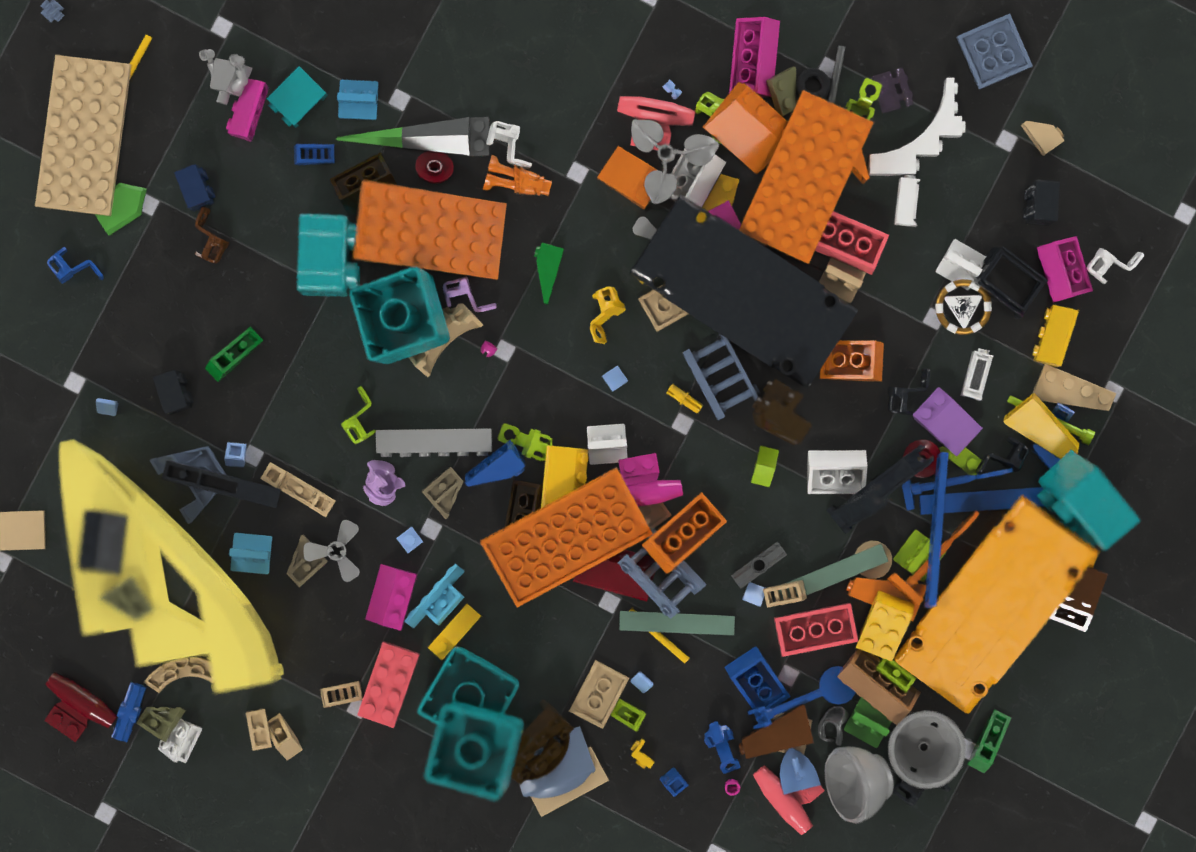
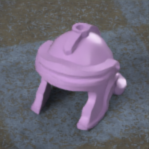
(382, 483)

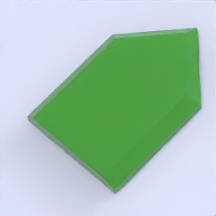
(126, 207)

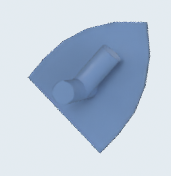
(797, 772)

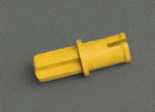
(684, 398)

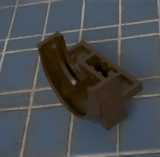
(776, 414)

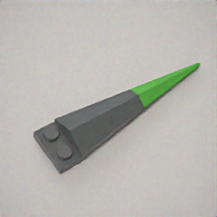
(455, 136)

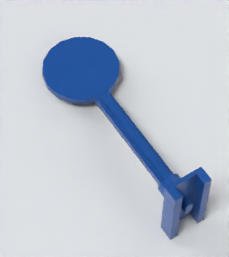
(913, 489)
(829, 687)

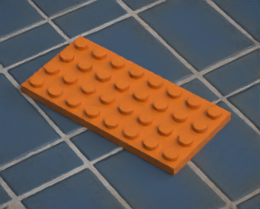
(805, 177)
(429, 230)
(566, 537)

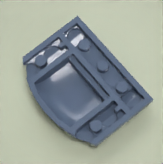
(568, 775)

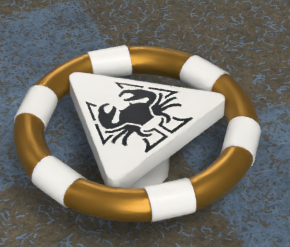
(963, 307)

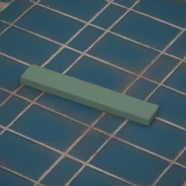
(841, 570)
(678, 624)

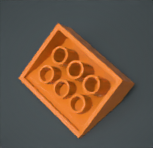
(747, 127)

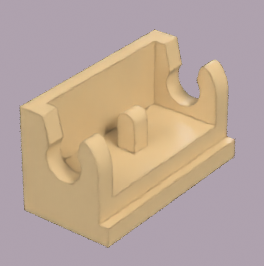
(258, 729)

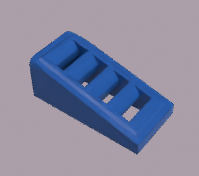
(306, 147)
(1045, 456)

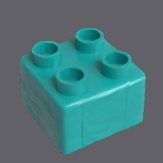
(326, 256)
(399, 316)
(1086, 501)
(469, 681)
(474, 749)

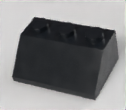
(102, 542)

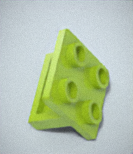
(914, 553)

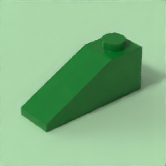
(548, 263)
(233, 354)
(989, 741)

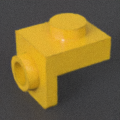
(642, 759)

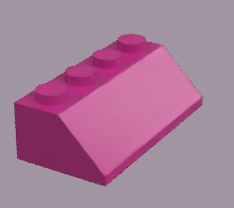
(755, 53)

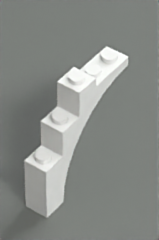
(944, 125)

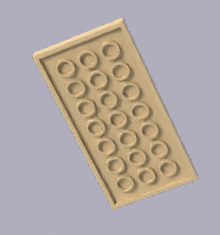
(83, 135)

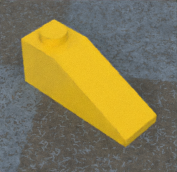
(454, 631)

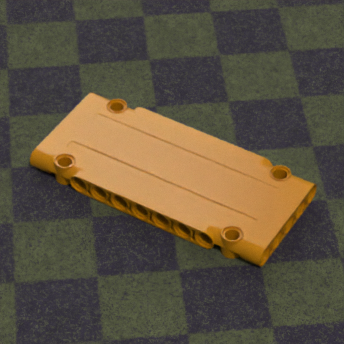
(995, 605)

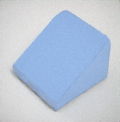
(614, 378)
(106, 407)
(235, 454)
(754, 594)
(642, 682)

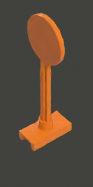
(906, 587)

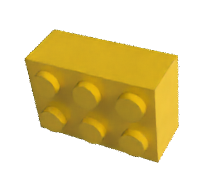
(885, 625)

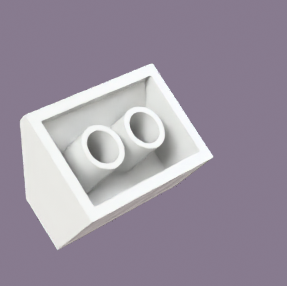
(696, 181)
(836, 471)

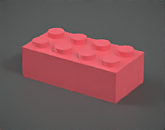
(852, 243)
(816, 629)
(388, 684)

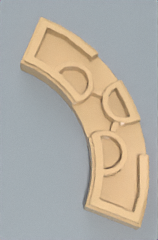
(177, 669)

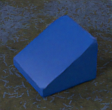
(673, 782)

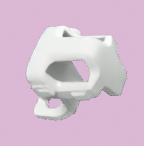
(509, 136)
(1106, 259)

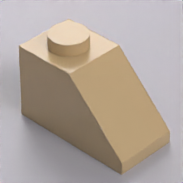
(1043, 136)
(283, 737)

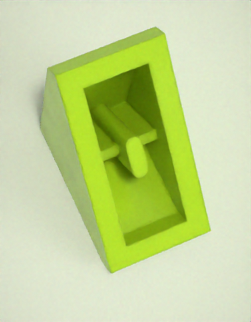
(765, 466)
(628, 714)

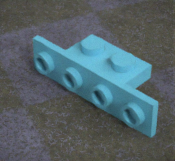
(439, 601)

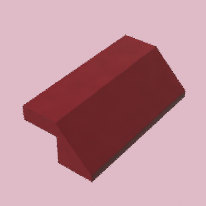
(612, 578)

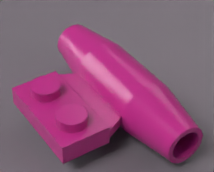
(642, 480)

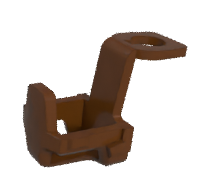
(218, 243)

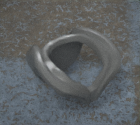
(838, 716)

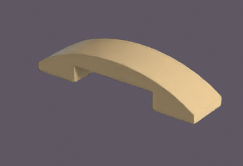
(298, 489)

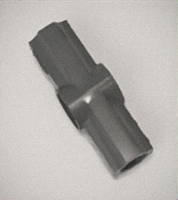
(769, 557)

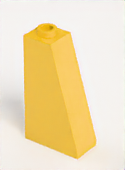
(1041, 426)

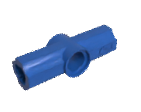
(129, 712)

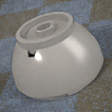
(943, 753)
(857, 782)

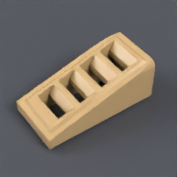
(786, 600)
(324, 695)

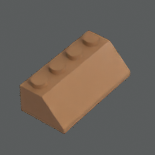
(876, 689)

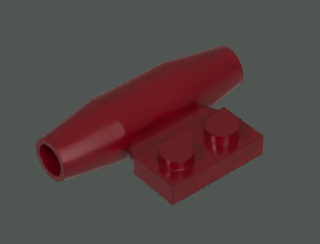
(76, 708)

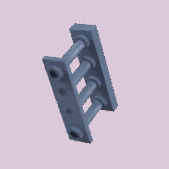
(711, 391)
(683, 571)

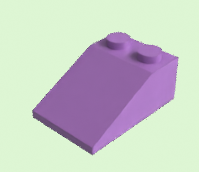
(947, 421)

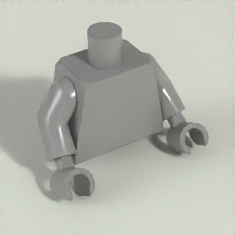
(227, 76)

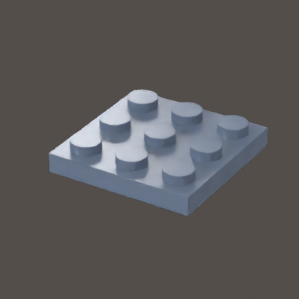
(994, 51)

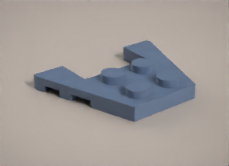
(200, 458)

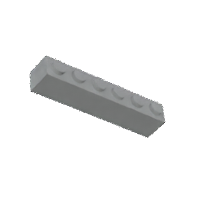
(434, 441)

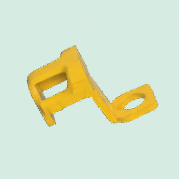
(608, 309)

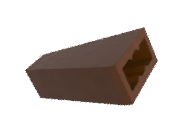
(783, 733)

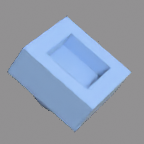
(409, 539)

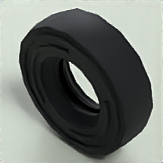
(817, 74)

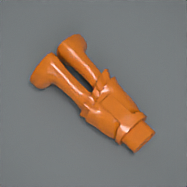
(524, 181)

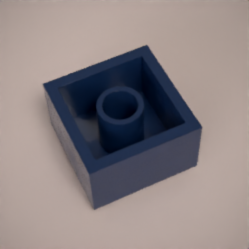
(194, 187)

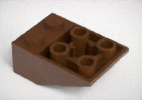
(1082, 600)

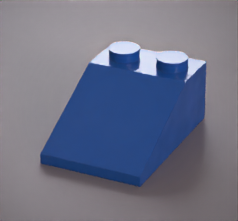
(497, 466)
(757, 680)

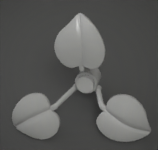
(662, 185)

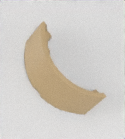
(458, 322)

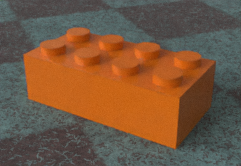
(684, 533)

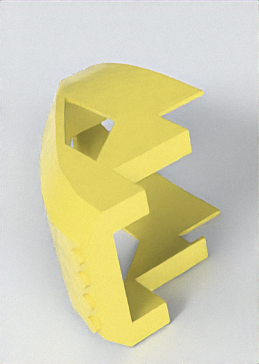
(230, 630)

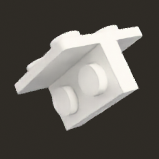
(961, 263)
(606, 443)
(181, 741)

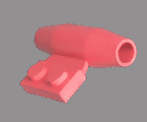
(660, 111)
(787, 805)

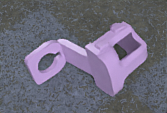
(463, 288)

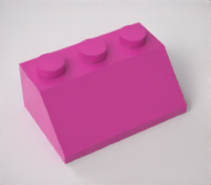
(247, 110)
(1064, 269)
(391, 597)

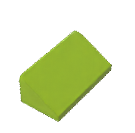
(896, 674)

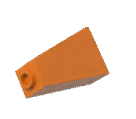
(866, 590)

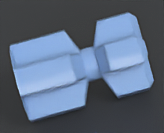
(670, 87)

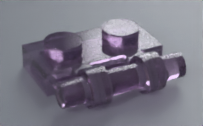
(888, 96)

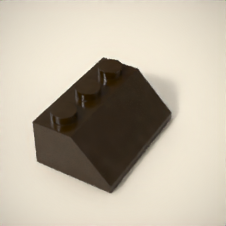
(349, 182)
(524, 500)

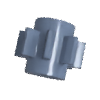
(52, 10)

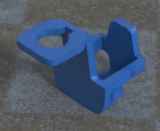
(65, 272)
(718, 737)

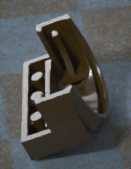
(535, 736)

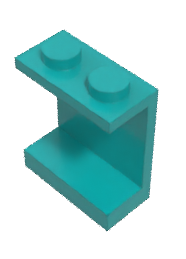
(296, 97)

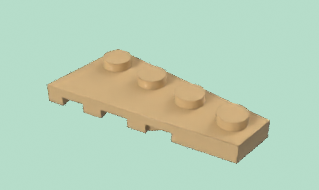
(1067, 389)

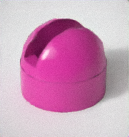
(489, 348)
(732, 790)

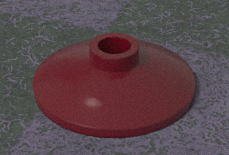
(434, 161)
(930, 450)

